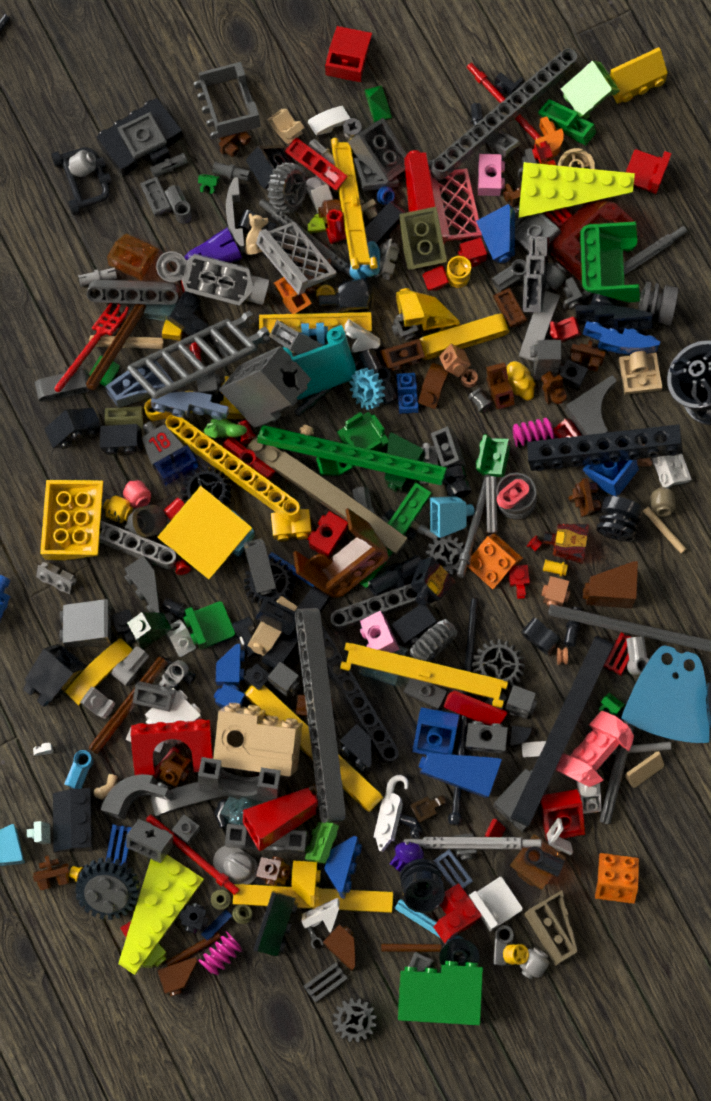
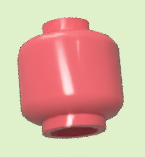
(137, 494)

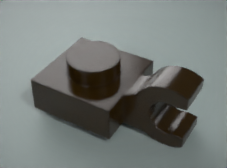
(425, 808)

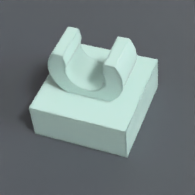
(40, 833)

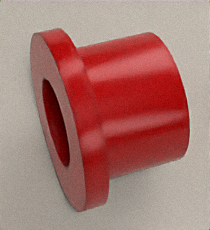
(534, 543)
(182, 567)

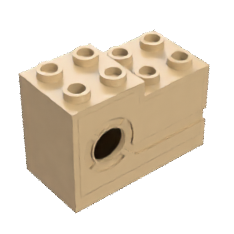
(251, 741)

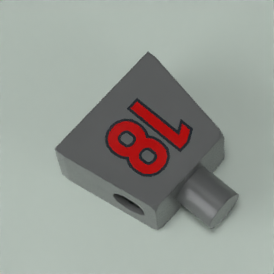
(159, 442)

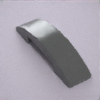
(181, 798)

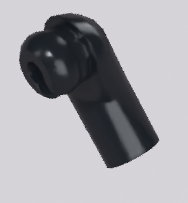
(413, 823)

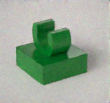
(208, 180)
(611, 703)

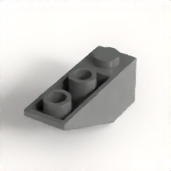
(144, 579)

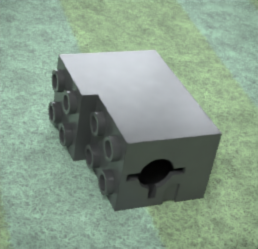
(265, 386)

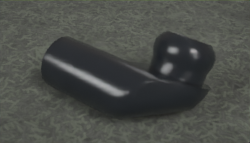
(222, 821)

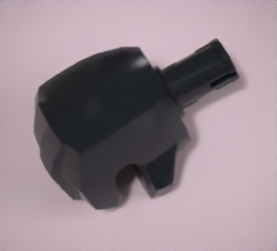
(349, 296)

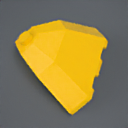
(424, 310)

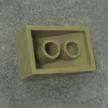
(422, 238)

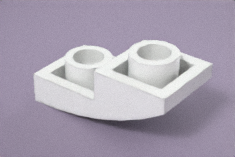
(325, 121)

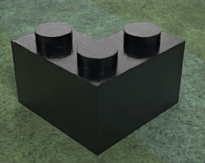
(71, 426)

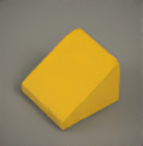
(171, 331)

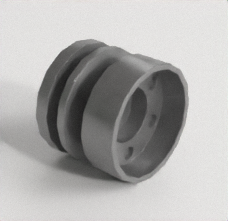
(659, 303)

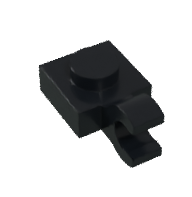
(120, 621)

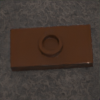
(509, 308)

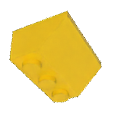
(639, 75)

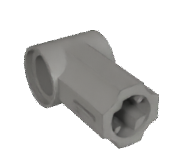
(637, 655)
(127, 670)

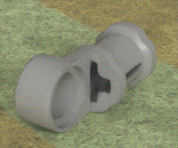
(171, 674)

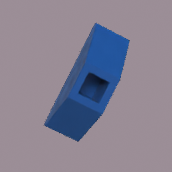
(342, 865)

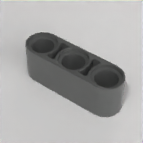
(76, 385)

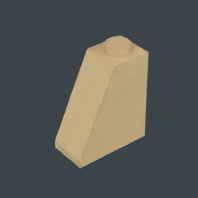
(266, 635)

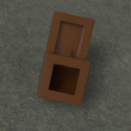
(433, 385)
(499, 386)

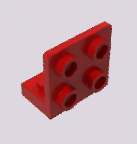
(648, 169)

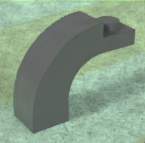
(128, 790)

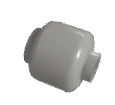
(82, 163)
(536, 964)

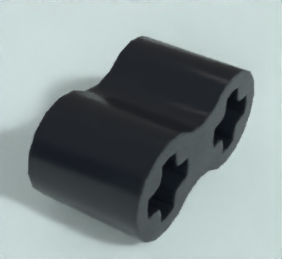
(540, 636)

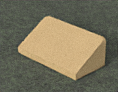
(645, 769)

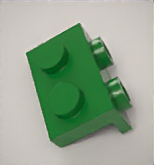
(493, 456)

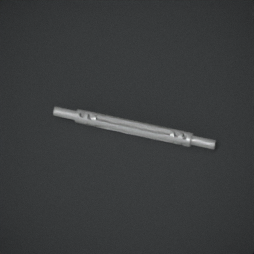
(475, 842)

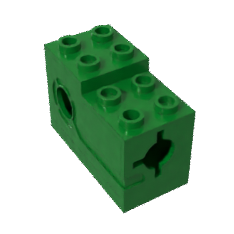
(441, 997)

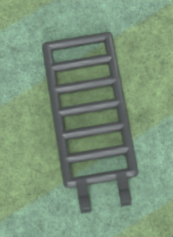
(234, 326)

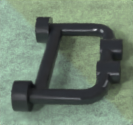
(104, 179)

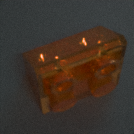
(132, 256)

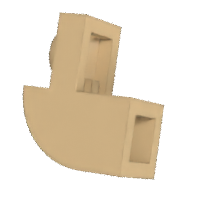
(285, 125)

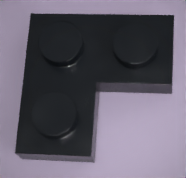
(183, 316)

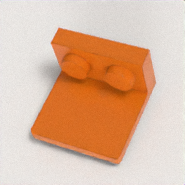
(493, 560)
(617, 878)

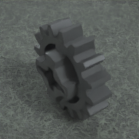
(453, 553)
(359, 1028)

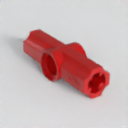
(241, 453)

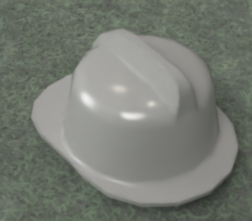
(236, 864)

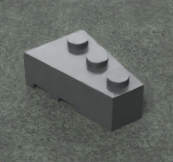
(546, 357)

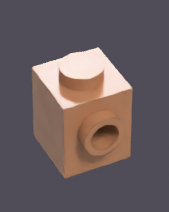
(454, 360)
(556, 592)

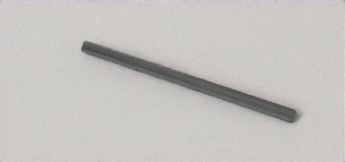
(629, 627)

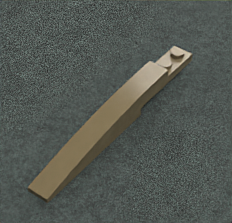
(325, 492)

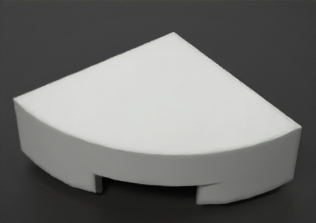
(45, 749)

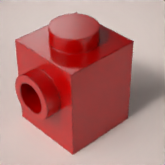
(473, 251)

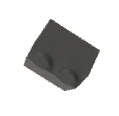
(379, 150)

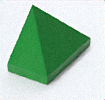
(377, 103)

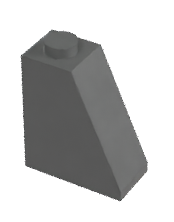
(259, 566)
(508, 800)

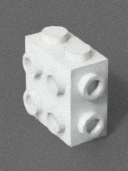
(180, 711)

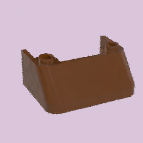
(349, 565)

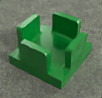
(364, 432)

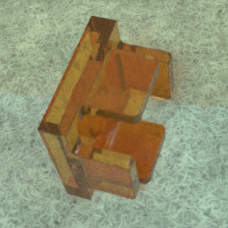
(532, 874)

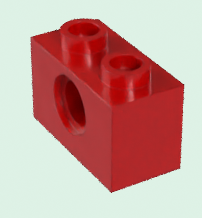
(331, 523)

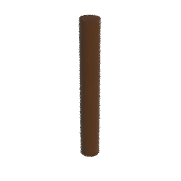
(410, 947)
(192, 950)

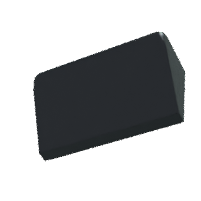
(276, 616)

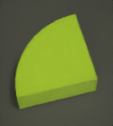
(316, 225)

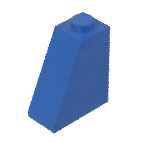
(499, 233)

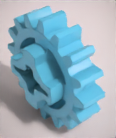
(367, 388)

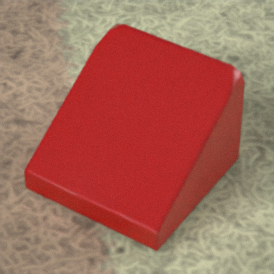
(435, 278)
(495, 829)

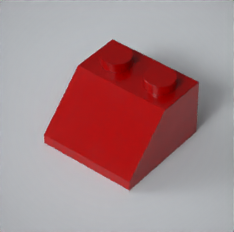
(567, 807)

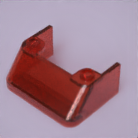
(567, 246)

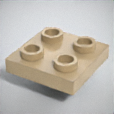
(640, 373)

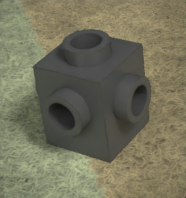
(397, 329)

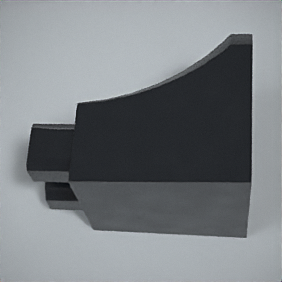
(53, 673)

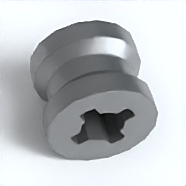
(350, 133)

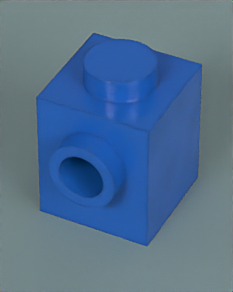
(228, 695)

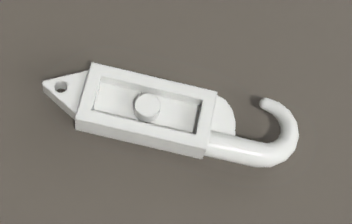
(389, 814)

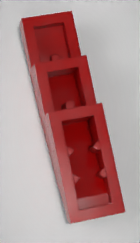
(316, 164)

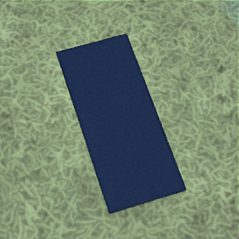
(216, 924)

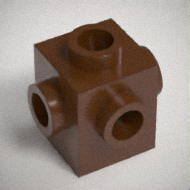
(174, 769)
(273, 871)

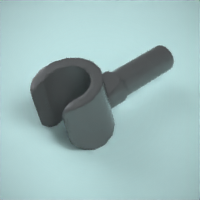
(313, 936)

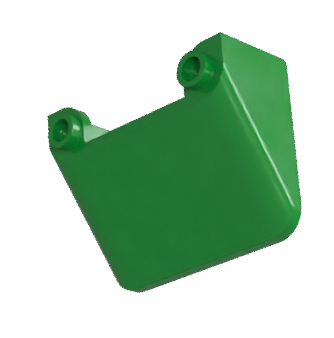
(603, 259)

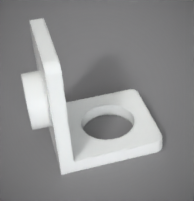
(181, 639)
(556, 842)

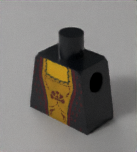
(431, 581)

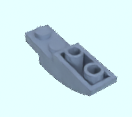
(182, 402)

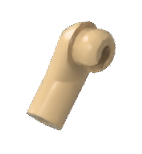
(102, 792)

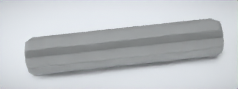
(491, 502)

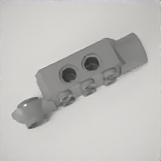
(213, 278)

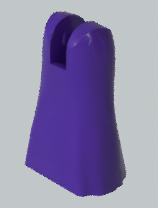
(218, 247)

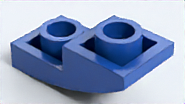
(407, 393)

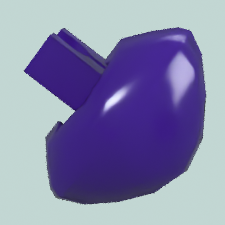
(406, 853)

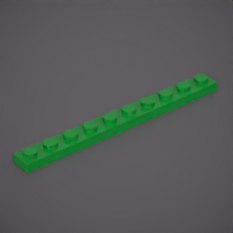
(351, 455)

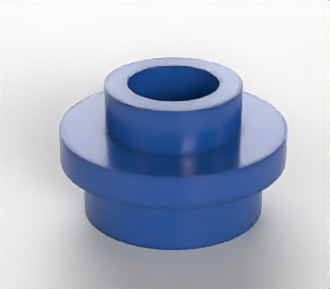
(389, 195)

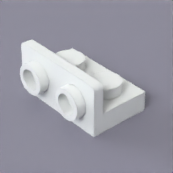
(671, 470)

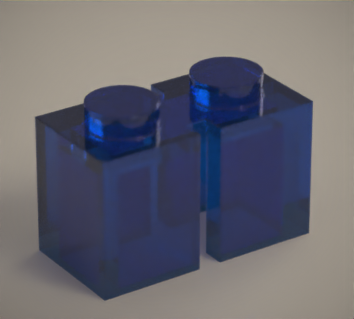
(184, 463)

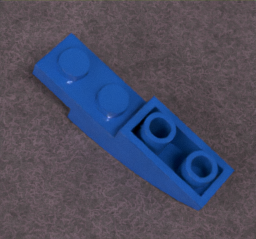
(623, 343)

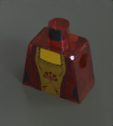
(568, 541)

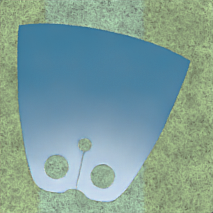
(667, 704)

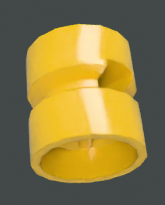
(458, 271)

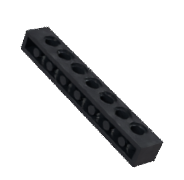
(636, 444)

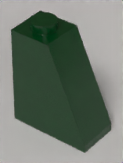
(402, 448)
(148, 628)

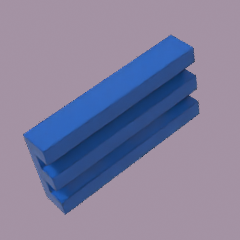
(121, 829)

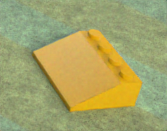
(71, 519)

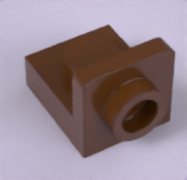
(512, 197)

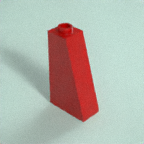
(418, 181)
(278, 817)

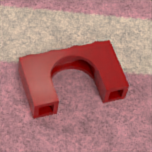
(147, 736)

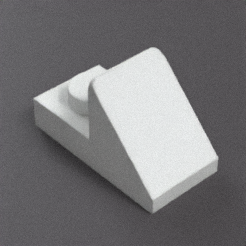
(318, 191)
(365, 339)
(325, 912)

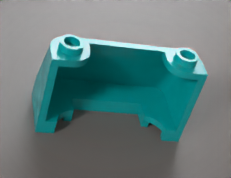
(328, 364)

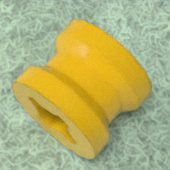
(515, 954)

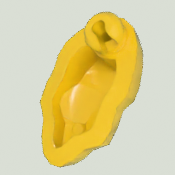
(521, 380)

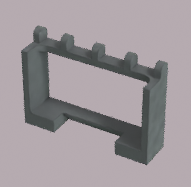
(234, 125)

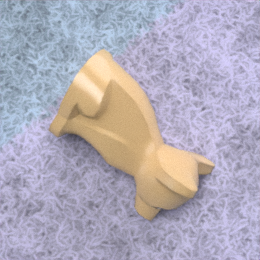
(257, 223)

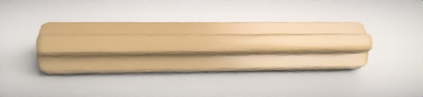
(133, 342)

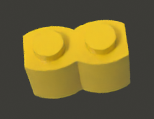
(284, 529)

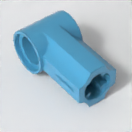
(78, 772)

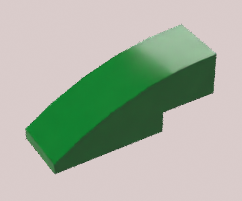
(568, 121)

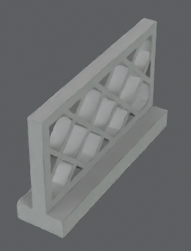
(284, 261)

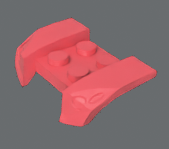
(595, 749)

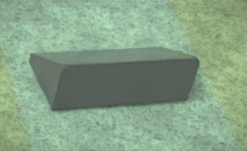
(154, 696)

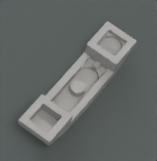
(233, 196)
(539, 324)

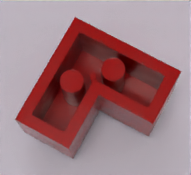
(459, 915)

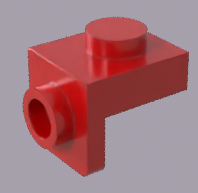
(565, 329)

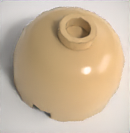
(577, 158)

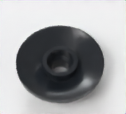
(469, 952)

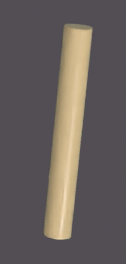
(663, 528)

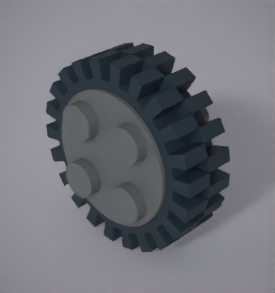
(107, 888)

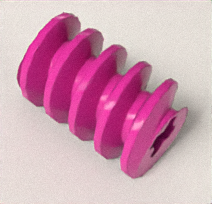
(532, 431)
(220, 954)

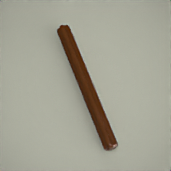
(115, 346)
(125, 708)

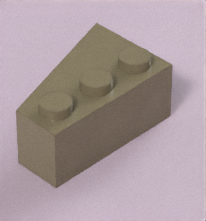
(553, 928)

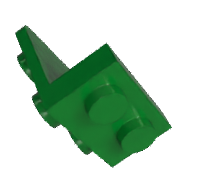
(209, 625)

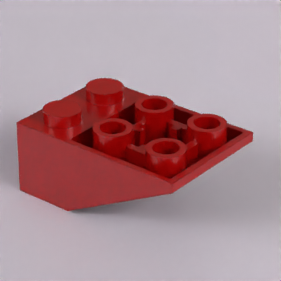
(348, 54)

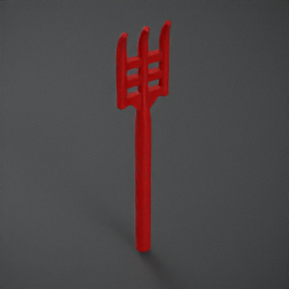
(101, 331)

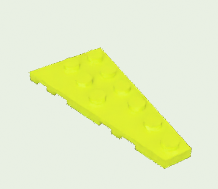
(560, 187)
(162, 897)

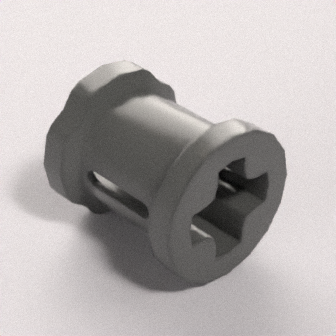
(480, 400)

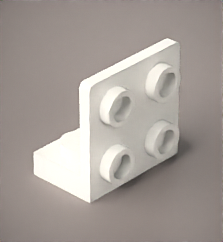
(495, 903)

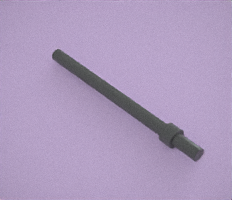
(465, 557)

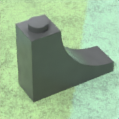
(293, 339)
(586, 409)

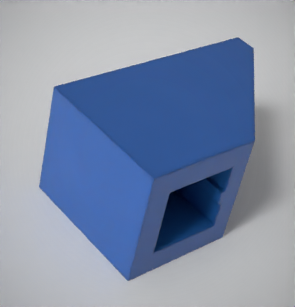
(229, 667)

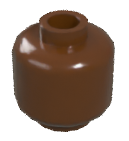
(328, 205)

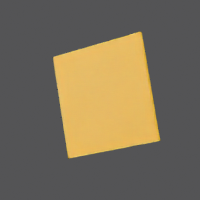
(205, 532)

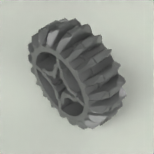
(287, 187)
(434, 641)
(491, 664)

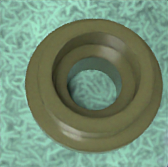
(220, 906)
(245, 910)

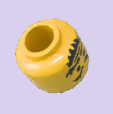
(117, 509)

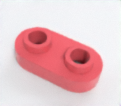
(511, 494)

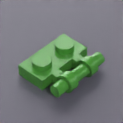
(321, 842)

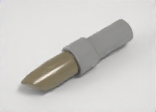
(422, 529)

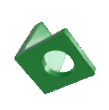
(331, 467)

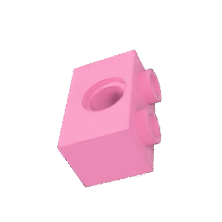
(490, 164)
(376, 625)

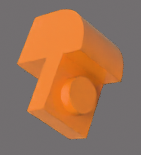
(553, 137)
(290, 298)

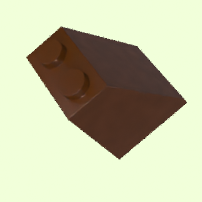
(613, 587)

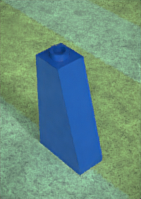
(464, 772)

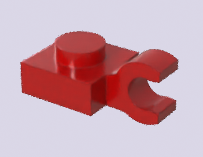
(519, 577)

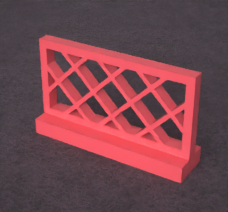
(439, 202)

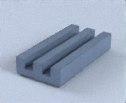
(458, 865)

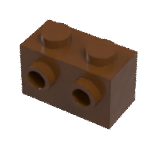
(401, 354)

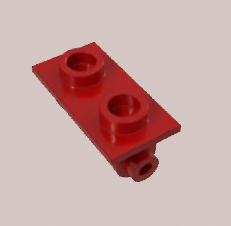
(543, 152)

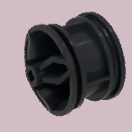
(691, 380)

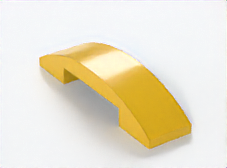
(98, 670)

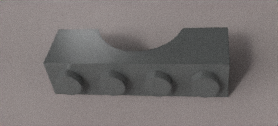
(292, 842)

